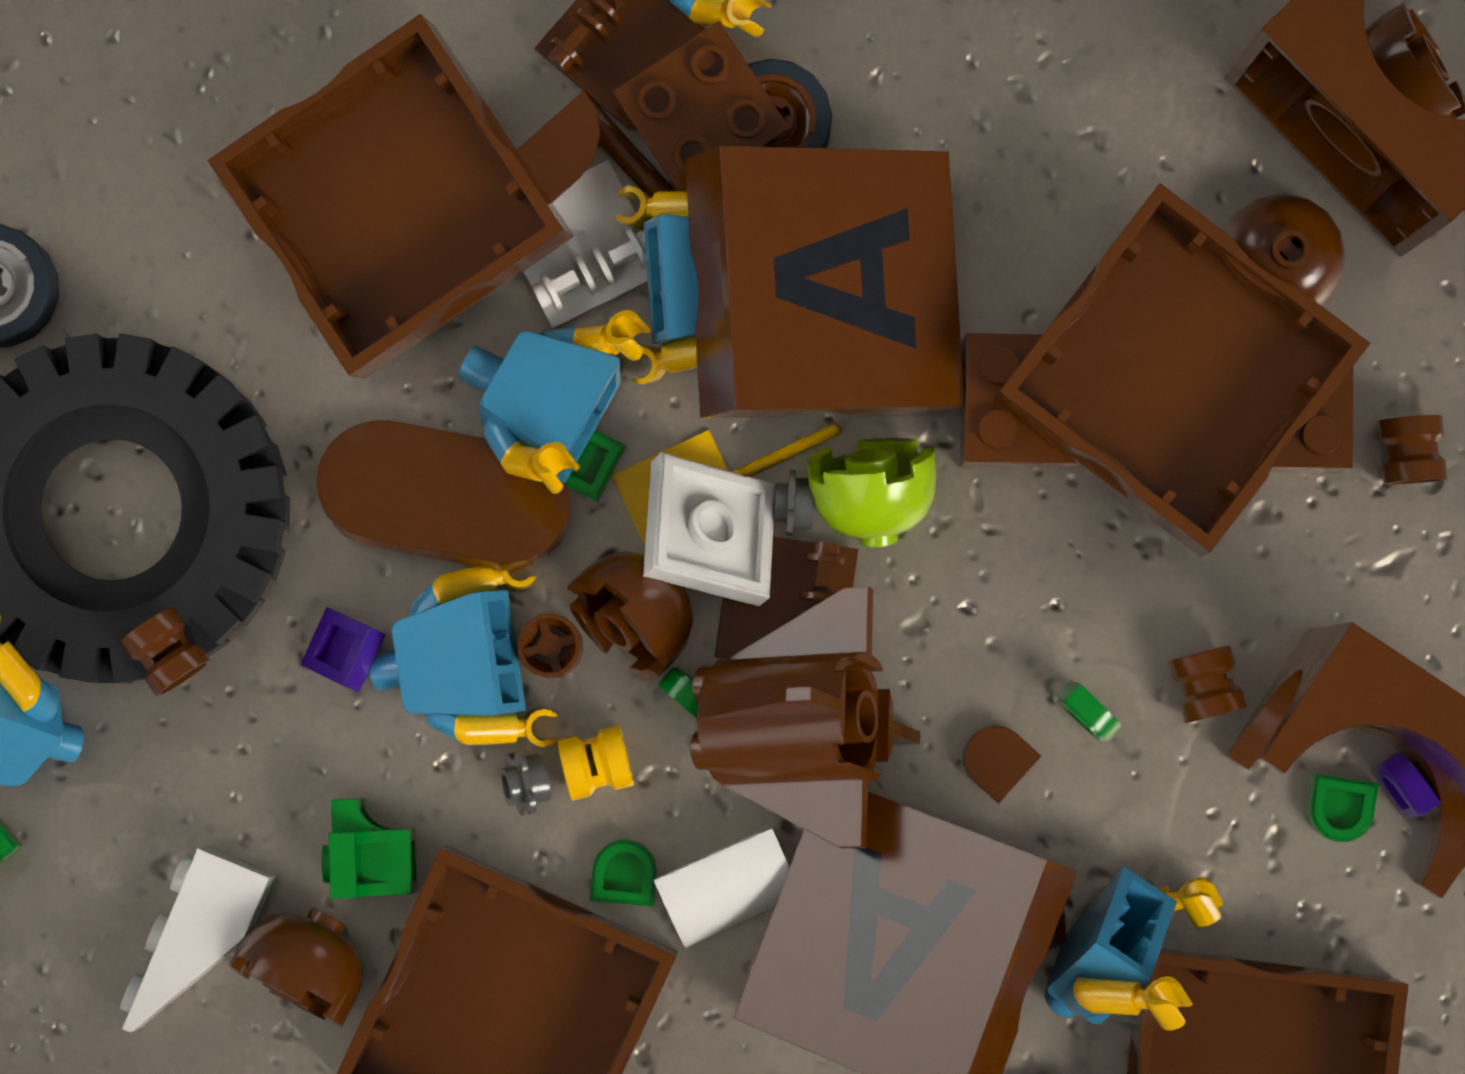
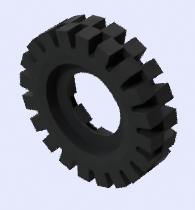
(226, 485)

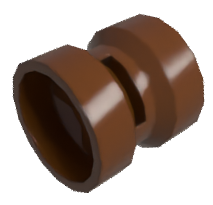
(1412, 449)
(540, 646)
(165, 651)
(1206, 685)

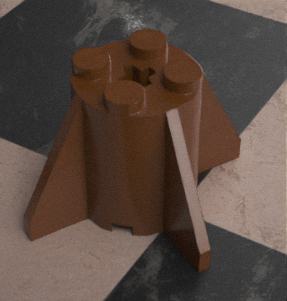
(802, 719)

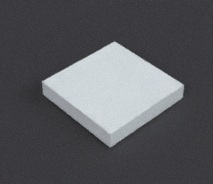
(709, 529)

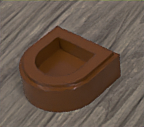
(998, 760)

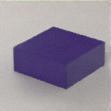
(342, 649)

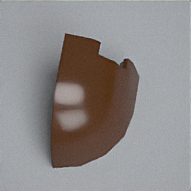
(563, 147)

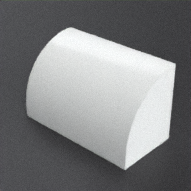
(724, 887)

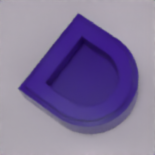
(1406, 786)

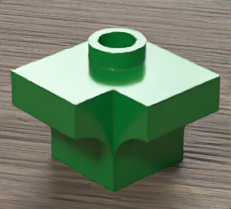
(367, 856)

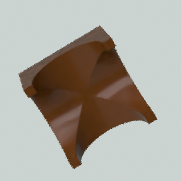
(1342, 115)
(1354, 680)

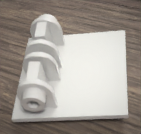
(600, 259)

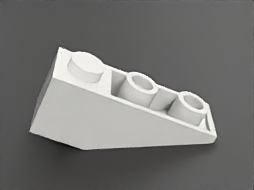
(210, 919)

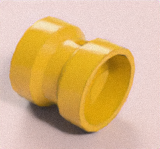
(595, 762)

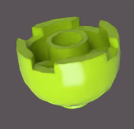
(875, 489)

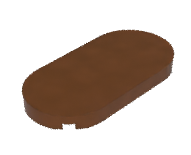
(437, 497)

